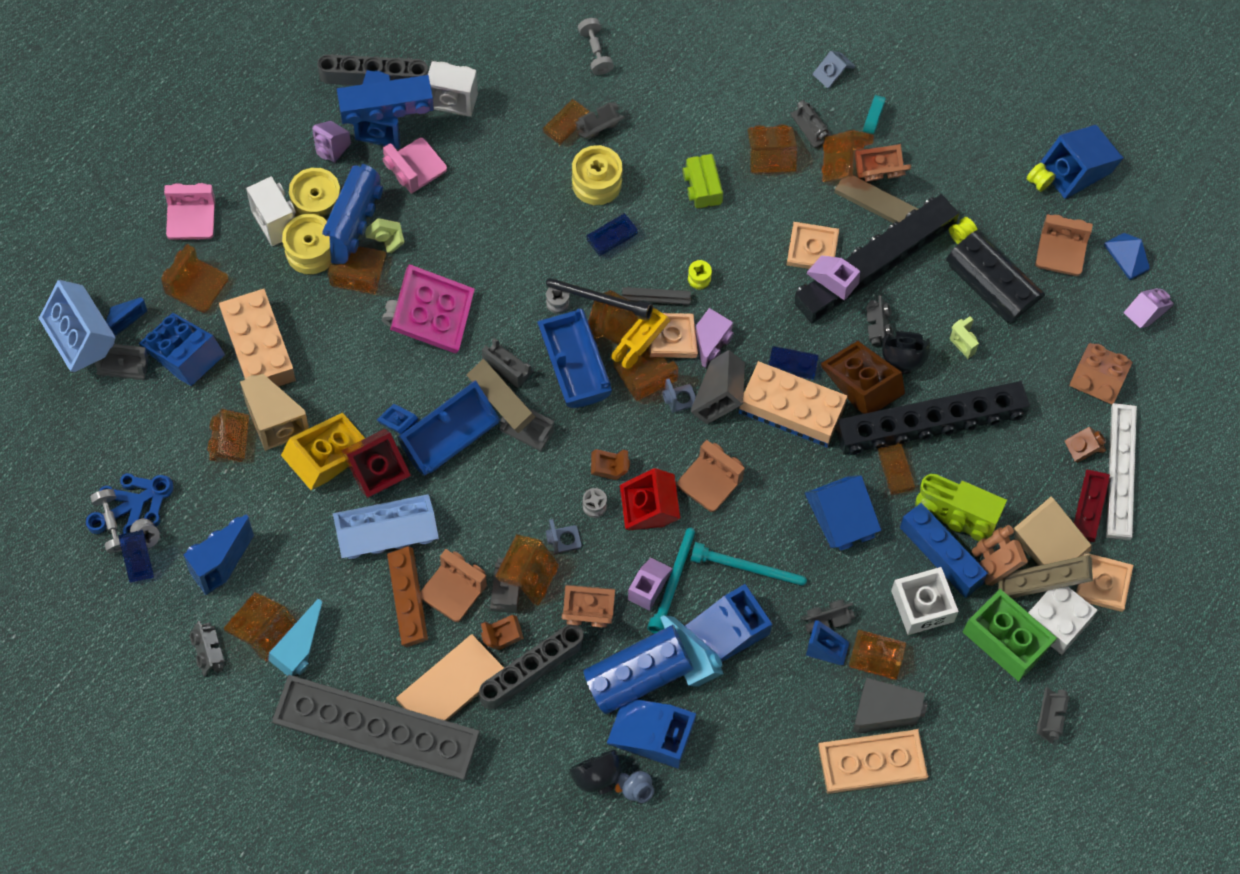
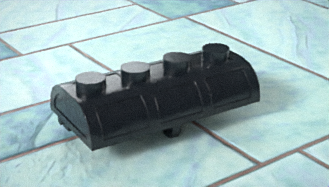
(994, 276)

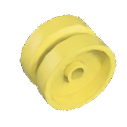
(597, 175)
(314, 192)
(305, 245)

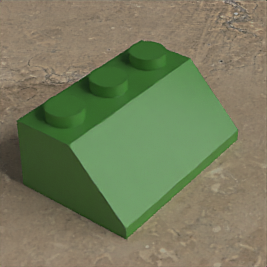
(1009, 634)

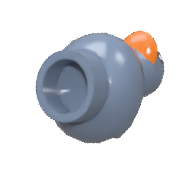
(635, 787)

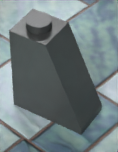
(721, 388)
(888, 707)

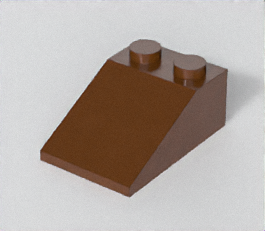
(864, 377)

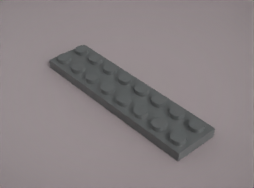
(376, 727)

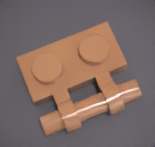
(1003, 561)

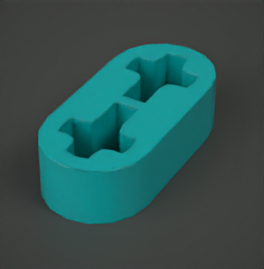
(874, 114)

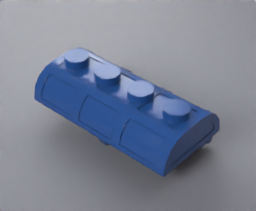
(351, 211)
(575, 359)
(448, 429)
(638, 670)

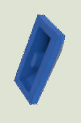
(1128, 254)
(125, 314)
(397, 419)
(827, 645)

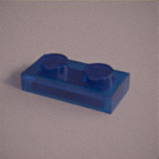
(612, 234)
(794, 362)
(136, 556)

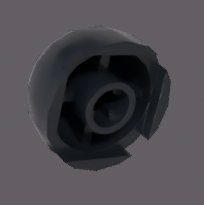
(905, 351)
(597, 772)

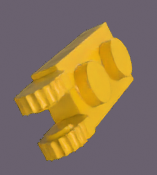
(639, 338)

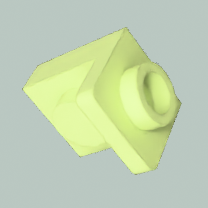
(386, 231)
(964, 340)

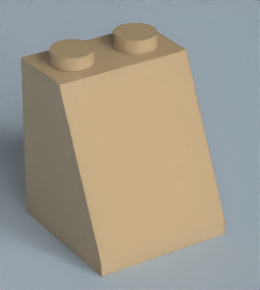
(272, 411)
(1051, 535)

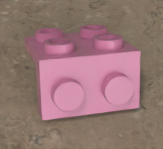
(414, 164)
(190, 211)

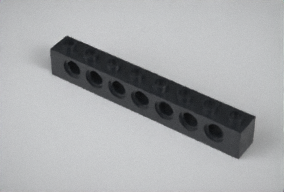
(1011, 395)

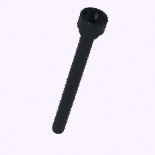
(642, 309)

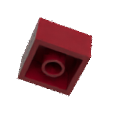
(376, 463)

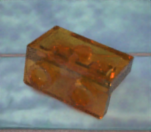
(228, 435)
(877, 654)

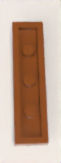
(407, 596)

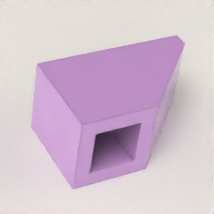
(330, 140)
(835, 275)
(1148, 307)
(711, 334)
(648, 583)

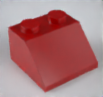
(650, 500)

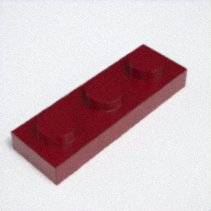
(1091, 503)

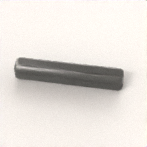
(657, 295)

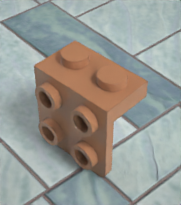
(880, 161)
(1063, 245)
(1101, 373)
(711, 477)
(454, 586)
(588, 605)

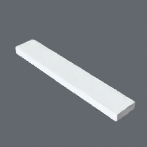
(1121, 472)

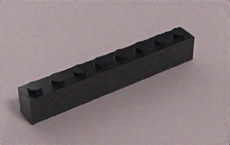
(882, 254)

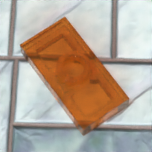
(563, 124)
(896, 469)

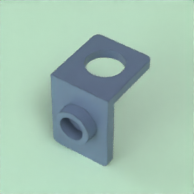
(832, 67)
(670, 398)
(553, 537)

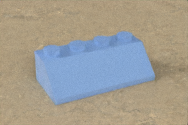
(76, 326)
(385, 526)

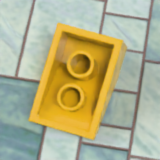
(317, 451)

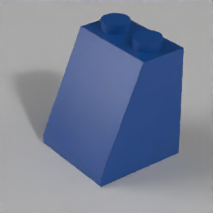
(381, 131)
(1080, 159)
(844, 511)

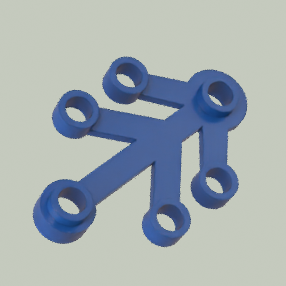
(134, 502)

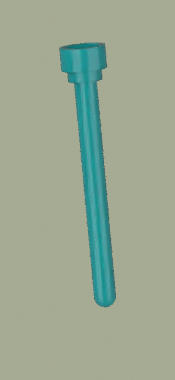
(702, 554)
(655, 623)

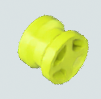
(1040, 177)
(962, 230)
(700, 280)

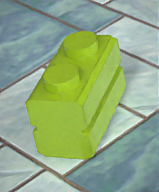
(703, 181)

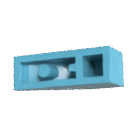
(294, 648)
(703, 658)

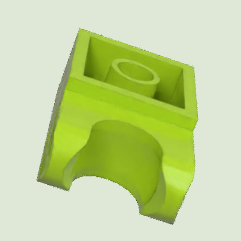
(961, 505)

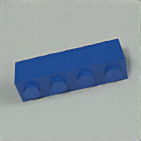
(385, 99)
(943, 550)

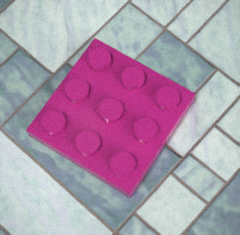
(432, 309)

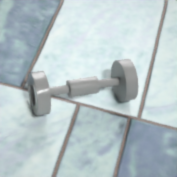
(590, 27)
(103, 498)

